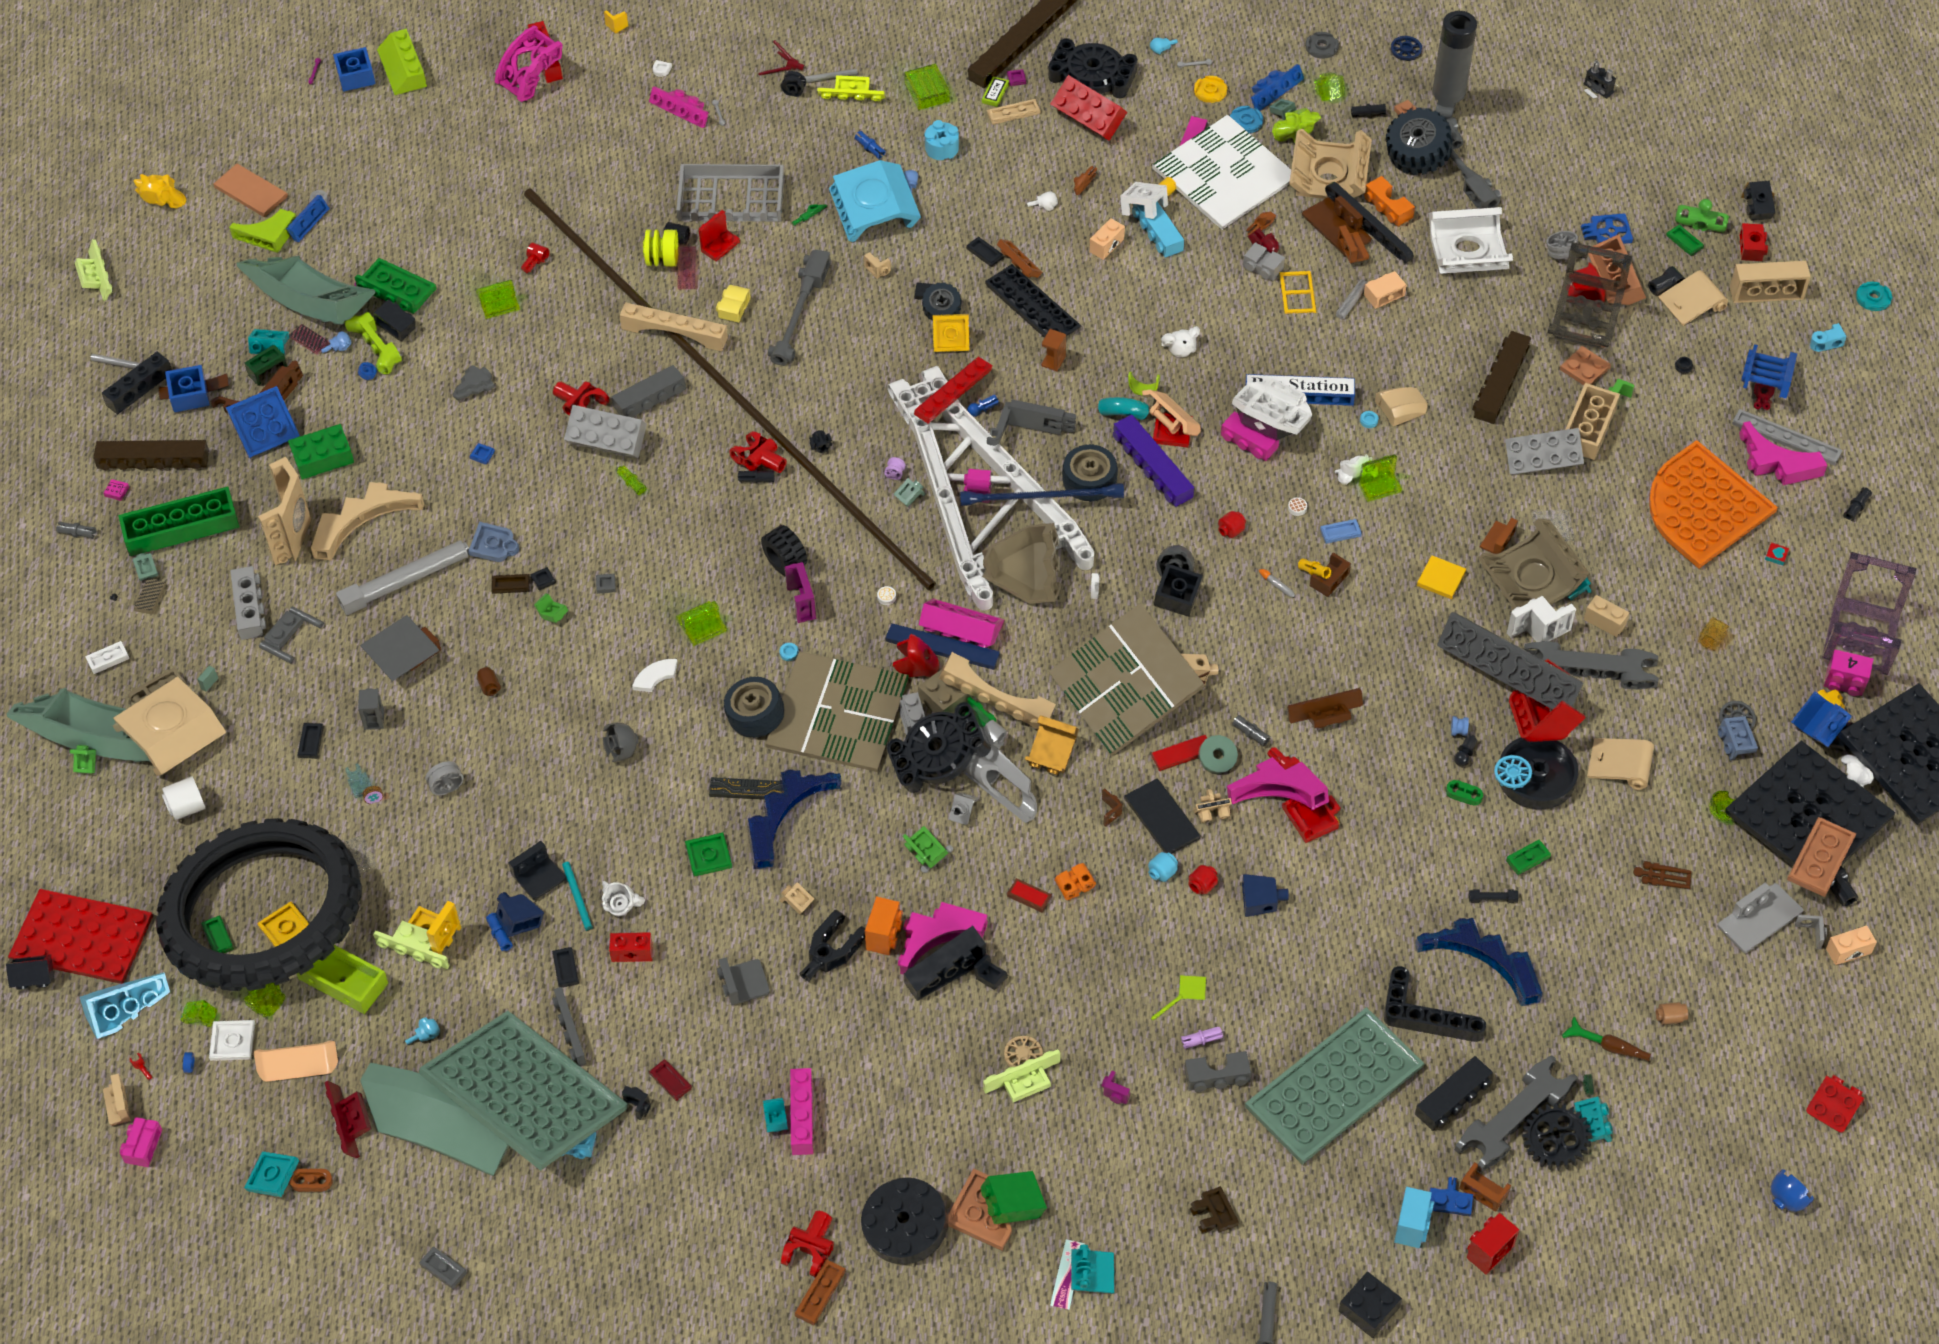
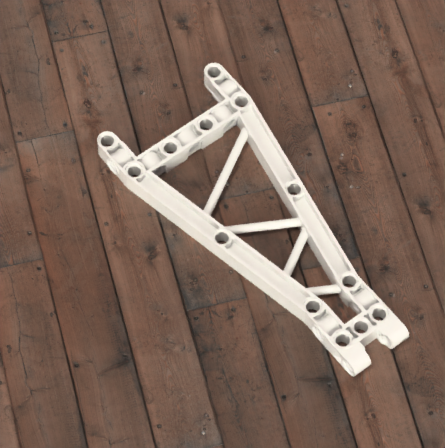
(1010, 472)

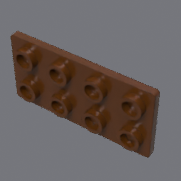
(1329, 216)

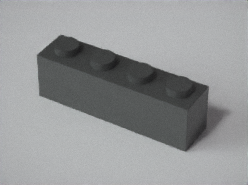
(649, 392)

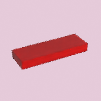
(1178, 753)

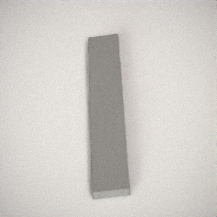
(1788, 437)

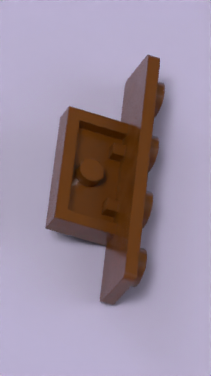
(1326, 709)

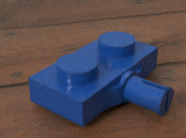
(1451, 1200)

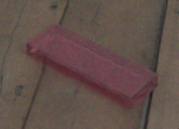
(686, 267)

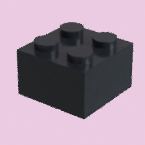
(1178, 590)
(1370, 1304)

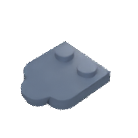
(493, 543)

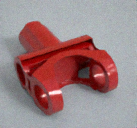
(579, 396)
(758, 455)
(810, 1242)

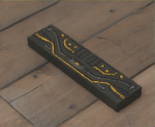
(742, 788)

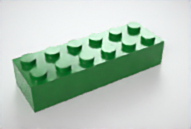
(178, 521)

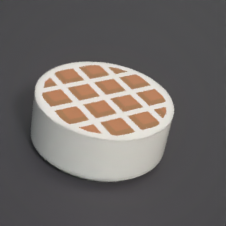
(1297, 506)

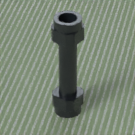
(1475, 895)

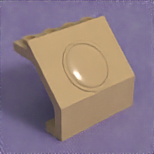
(1316, 158)
(170, 725)

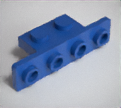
(1275, 85)

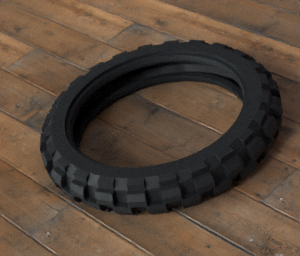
(287, 959)

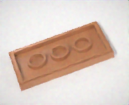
(250, 190)
(1821, 856)

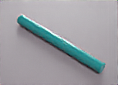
(577, 896)

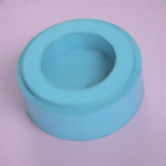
(1369, 419)
(788, 651)

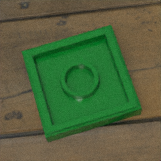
(708, 854)

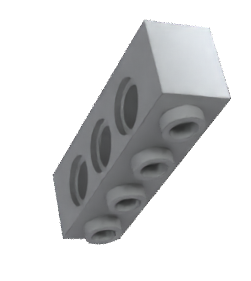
(247, 603)

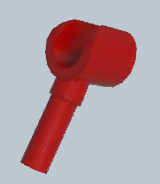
(139, 1064)

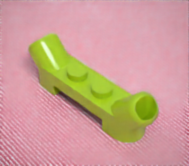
(387, 353)

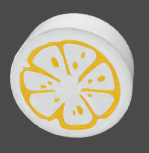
(886, 595)

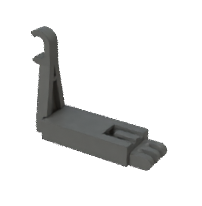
(1032, 417)

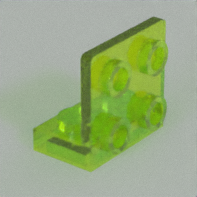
(1379, 478)

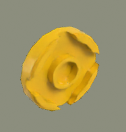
(1210, 89)

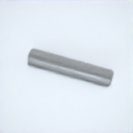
(1351, 299)

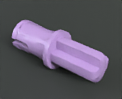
(1202, 1037)

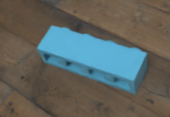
(1160, 230)

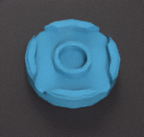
(1248, 118)

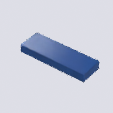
(308, 218)

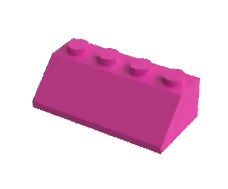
(960, 622)

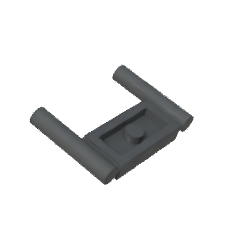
(283, 631)

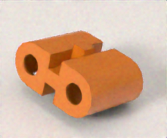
(1075, 881)

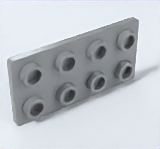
(1544, 451)
(1759, 916)

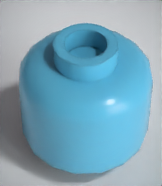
(1162, 866)

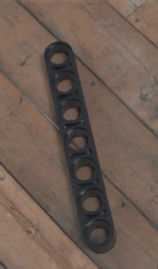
(1373, 225)

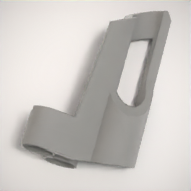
(987, 769)

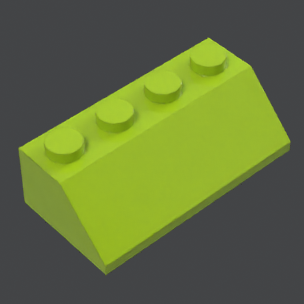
(401, 63)

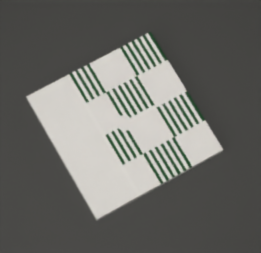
(1224, 171)

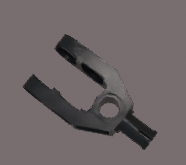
(834, 957)

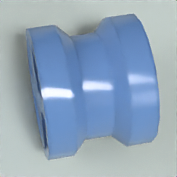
(1459, 726)

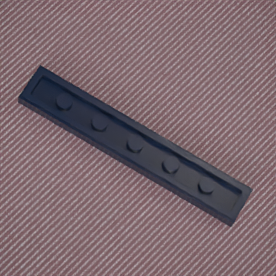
(945, 646)

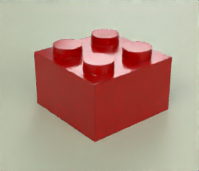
(1492, 1243)

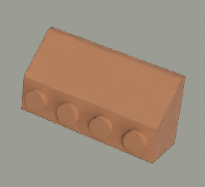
(1605, 268)

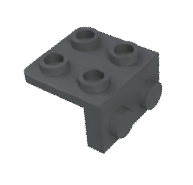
(743, 980)

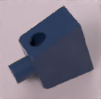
(1261, 894)
(517, 914)

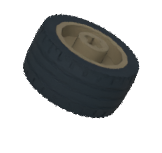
(1088, 469)
(754, 707)

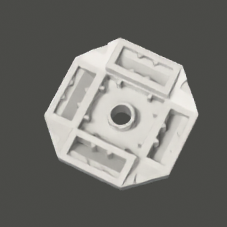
(1272, 408)

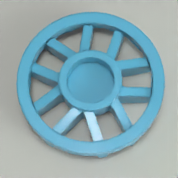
(1513, 772)

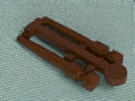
(1650, 875)

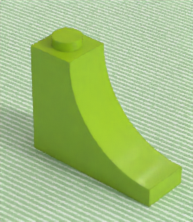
(266, 234)

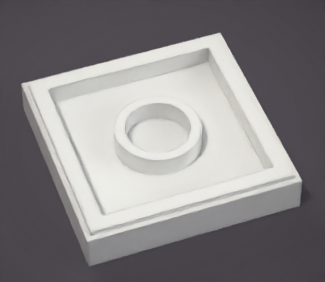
(232, 1040)

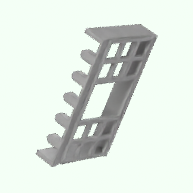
(730, 171)

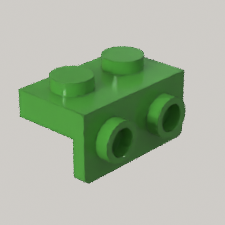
(926, 847)

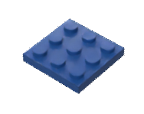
(262, 421)

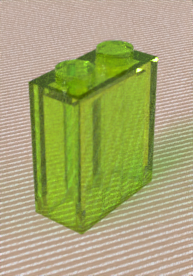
(927, 86)

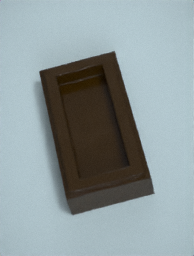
(510, 583)

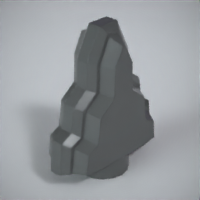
(473, 382)

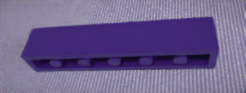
(1153, 461)

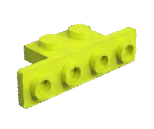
(851, 87)

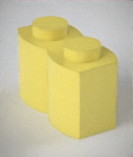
(733, 303)

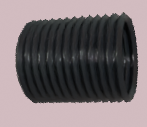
(683, 231)

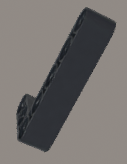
(1426, 1015)

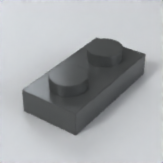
(442, 1267)

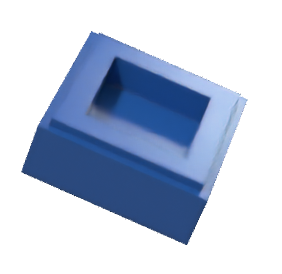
(482, 453)

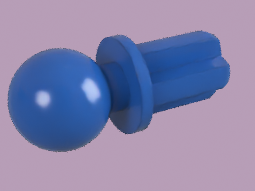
(975, 409)

